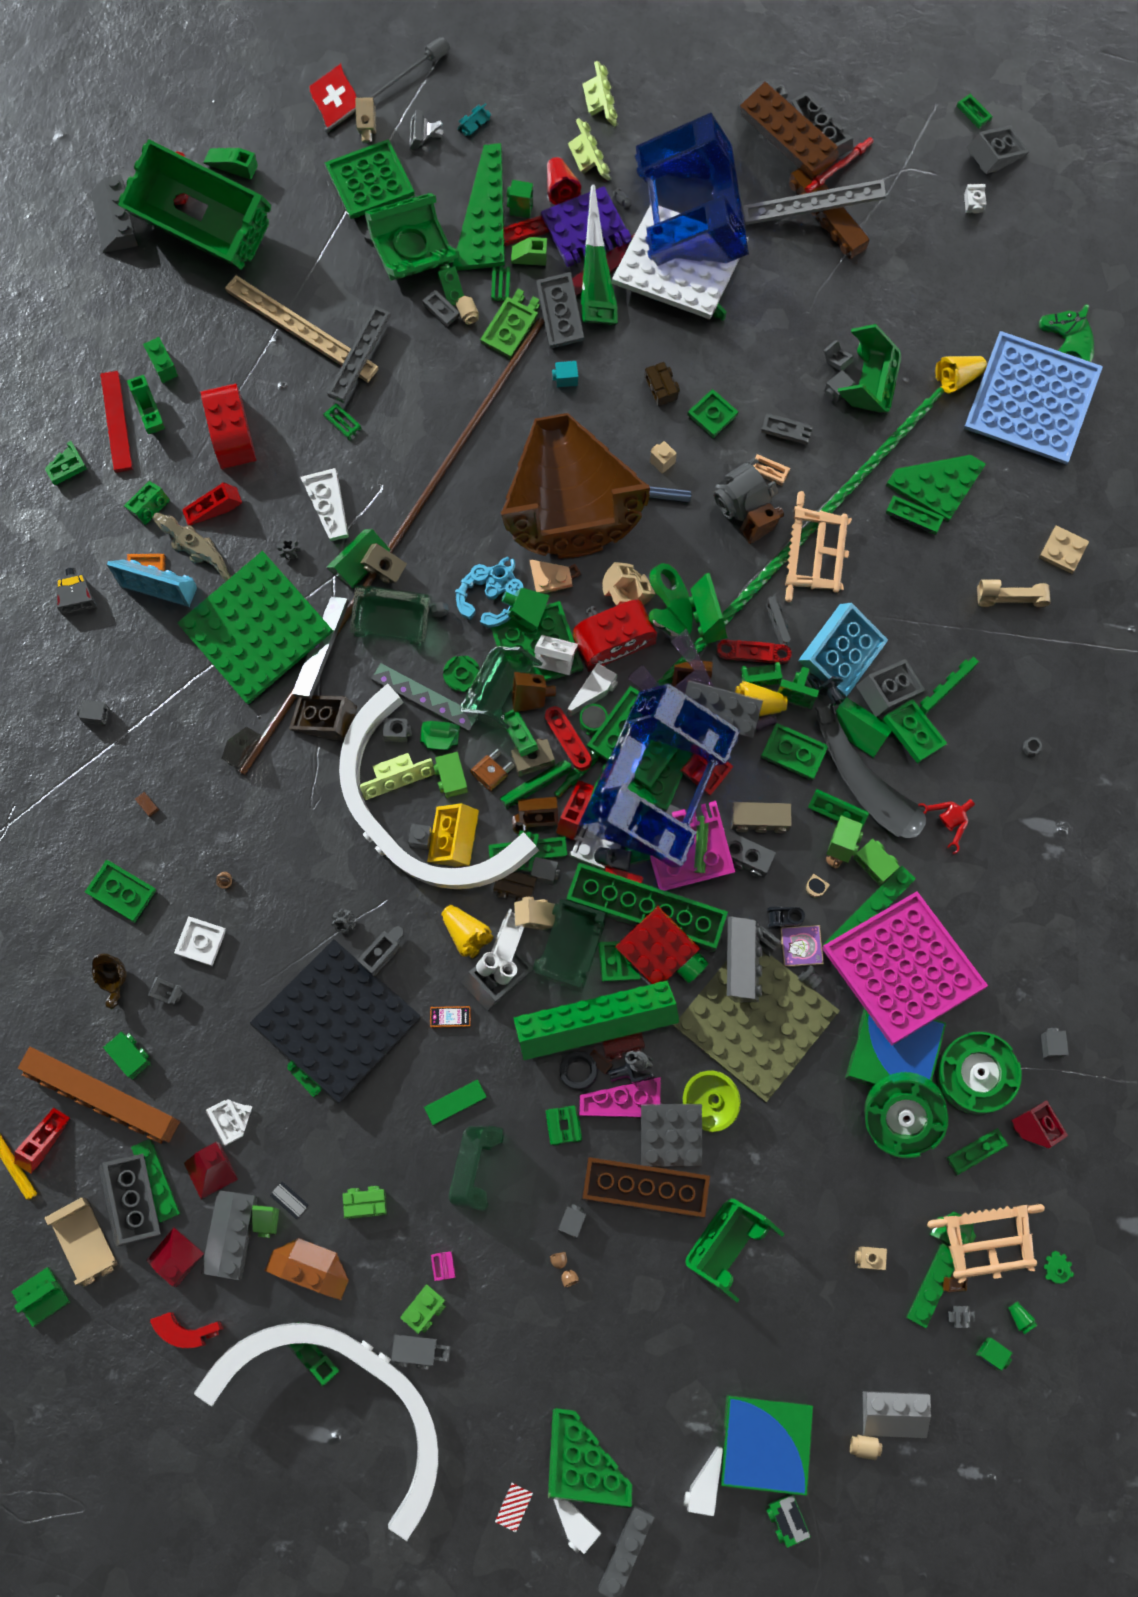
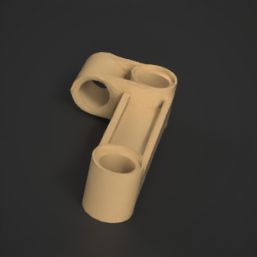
(991, 593)

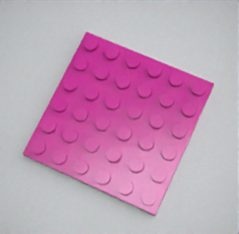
(904, 967)

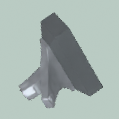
(422, 130)

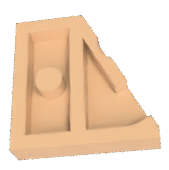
(550, 576)

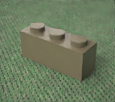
(761, 817)

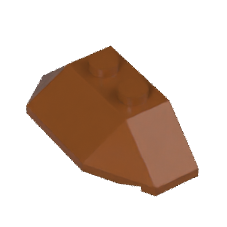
(309, 1267)

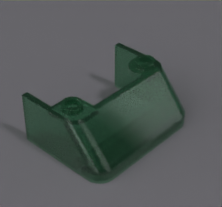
(495, 683)

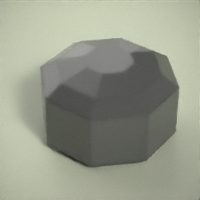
(439, 609)
(1032, 746)

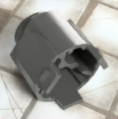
(743, 491)

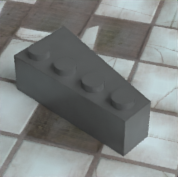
(823, 121)

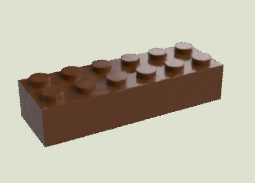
(789, 131)
(646, 1187)

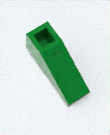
(233, 161)

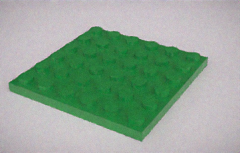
(255, 627)

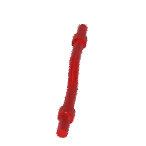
(858, 150)

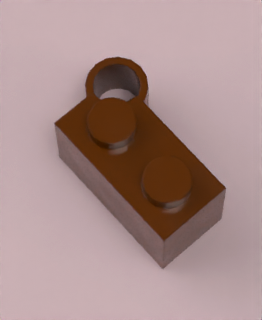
(535, 813)

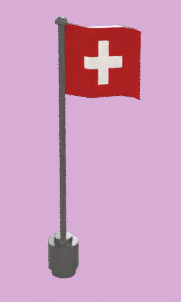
(337, 97)

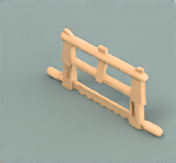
(822, 518)
(958, 1249)

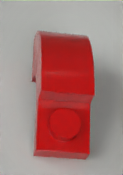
(173, 1333)

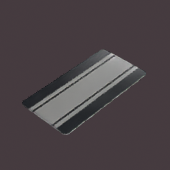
(289, 1200)

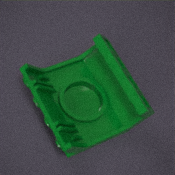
(409, 236)

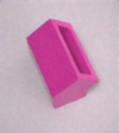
(443, 1266)

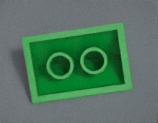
(348, 564)
(862, 727)

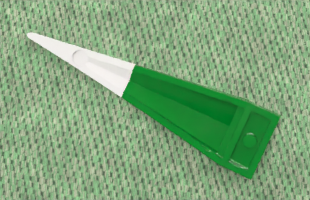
(597, 290)

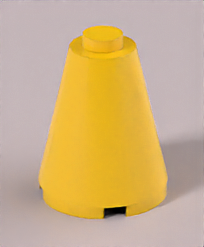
(958, 371)

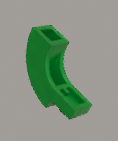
(146, 404)

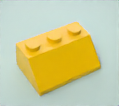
(453, 835)

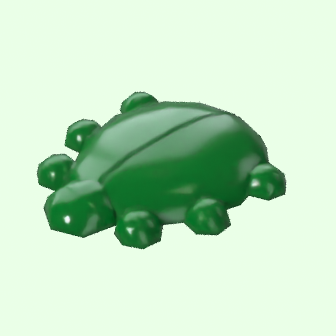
(1058, 1268)

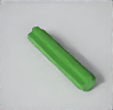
(701, 845)

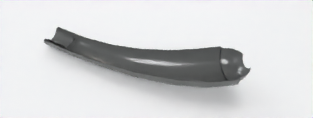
(869, 788)

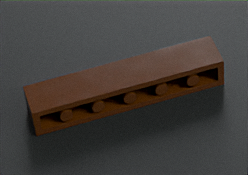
(836, 221)

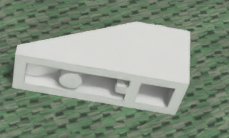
(595, 688)
(703, 1490)
(577, 1526)

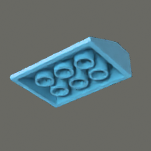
(153, 581)
(844, 648)

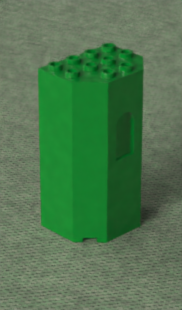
(234, 213)

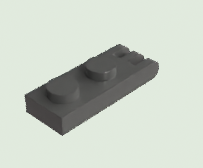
(786, 429)
(780, 624)

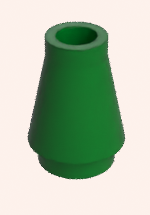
(1024, 1321)

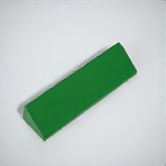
(536, 784)

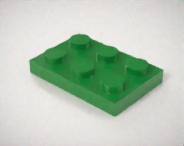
(914, 731)
(794, 751)
(120, 890)

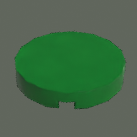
(460, 673)

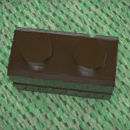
(661, 383)
(515, 886)

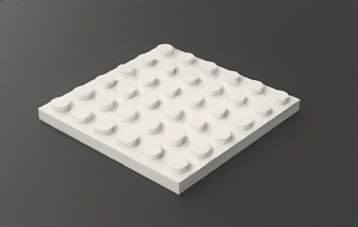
(680, 282)

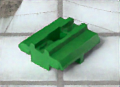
(574, 1131)

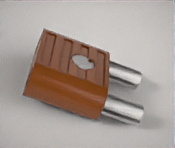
(489, 772)

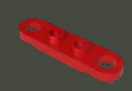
(754, 651)

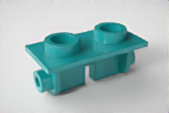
(468, 123)

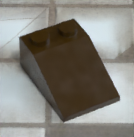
(324, 716)

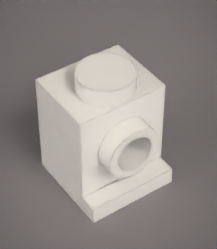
(975, 198)

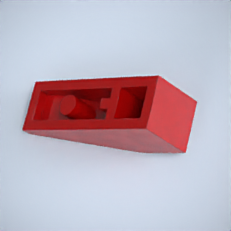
(212, 504)
(574, 810)
(40, 1141)

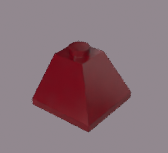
(1040, 1126)
(210, 1170)
(175, 1257)

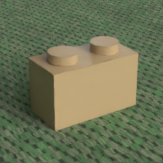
(534, 913)

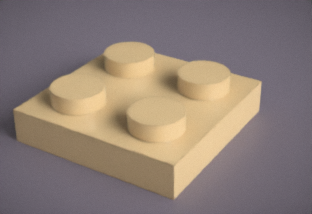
(1064, 549)

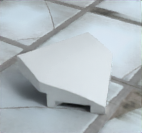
(229, 1120)

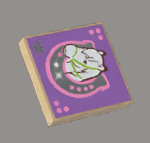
(801, 946)

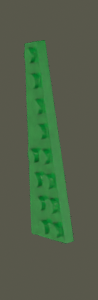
(483, 227)

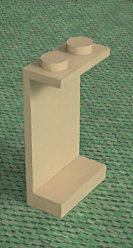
(82, 1241)

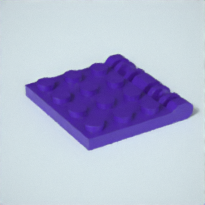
(569, 224)

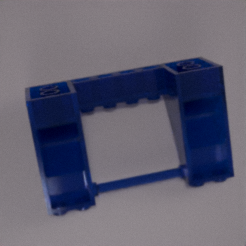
(712, 229)
(627, 818)

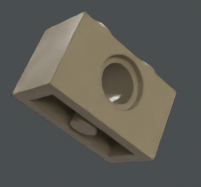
(393, 568)
(544, 759)

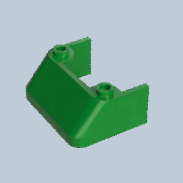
(878, 373)
(724, 1241)

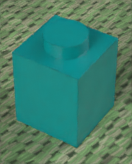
(565, 374)

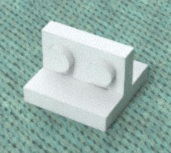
(555, 654)

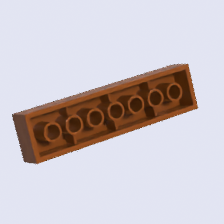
(95, 1093)

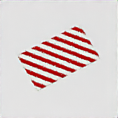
(513, 1507)

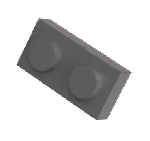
(441, 308)

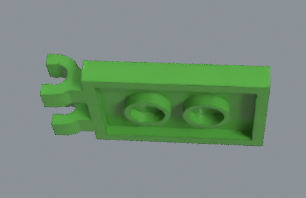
(511, 324)

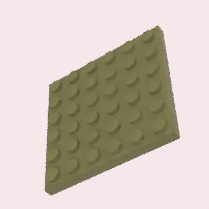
(758, 1039)

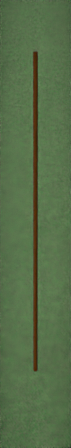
(408, 521)

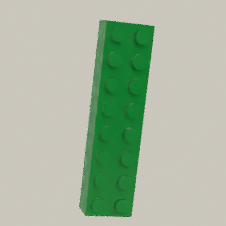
(633, 902)
(596, 1020)

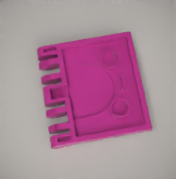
(718, 854)

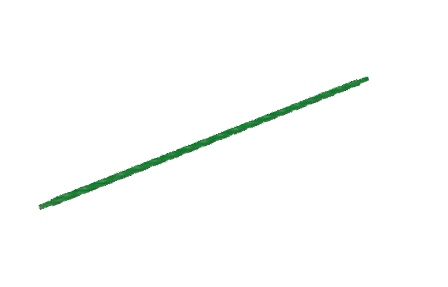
(783, 556)

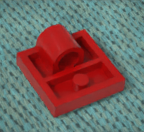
(695, 768)

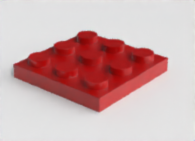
(657, 946)

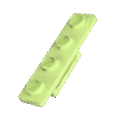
(599, 96)
(586, 152)
(395, 774)

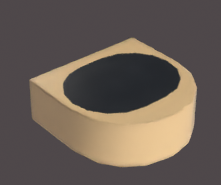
(816, 886)

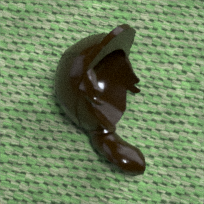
(109, 975)

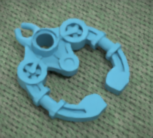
(494, 586)

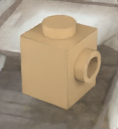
(662, 456)
(871, 1258)

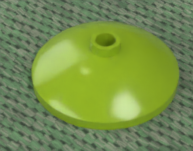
(703, 1089)

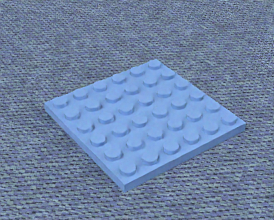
(1033, 397)

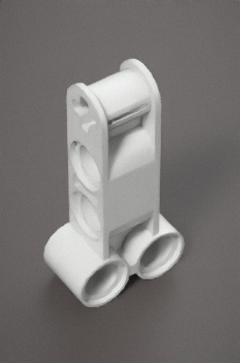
(502, 952)

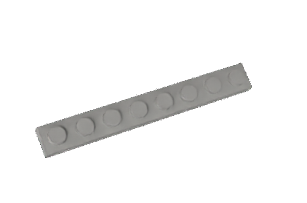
(815, 202)

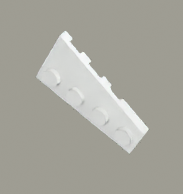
(327, 500)

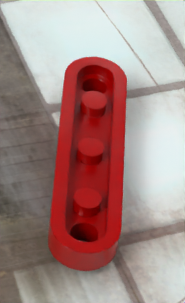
(568, 738)

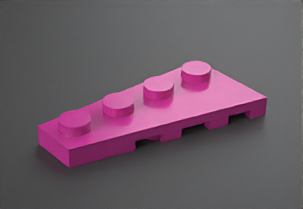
(621, 1100)

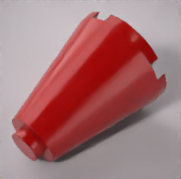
(561, 182)

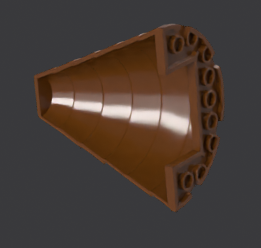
(571, 492)

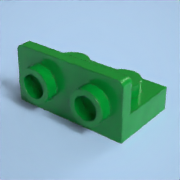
(147, 502)

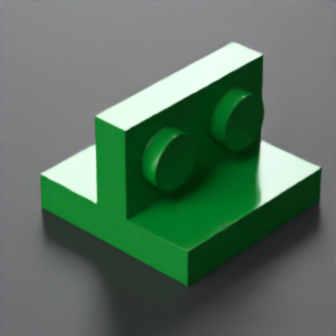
(797, 692)
(40, 1297)

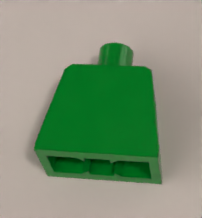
(526, 607)

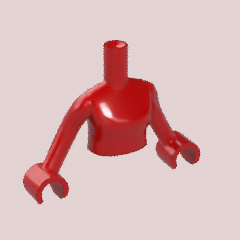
(952, 817)

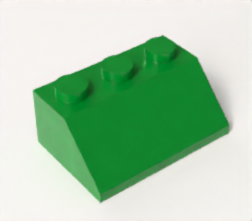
(707, 610)

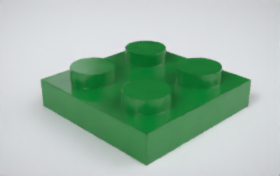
(712, 413)

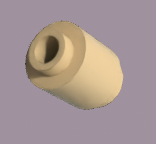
(467, 310)
(865, 1447)

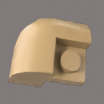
(626, 584)

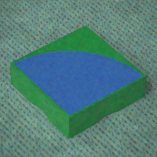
(876, 1058)
(766, 1445)

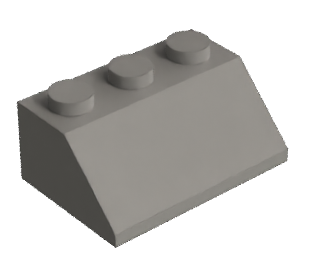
(896, 1414)

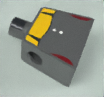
(73, 593)

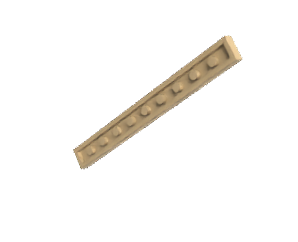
(295, 324)

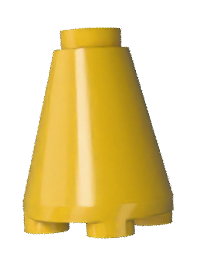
(772, 701)
(466, 931)

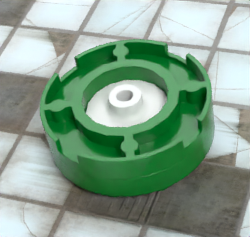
(962, 1084)
(906, 1114)

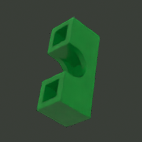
(315, 1362)

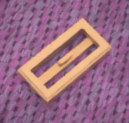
(769, 473)

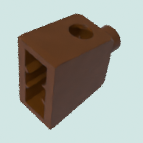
(760, 522)
(530, 691)

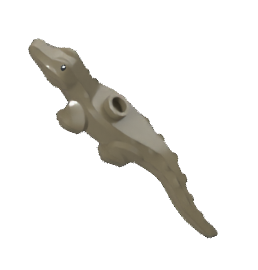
(197, 547)

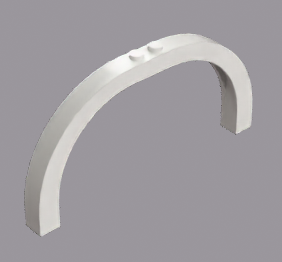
(353, 747)
(424, 1478)

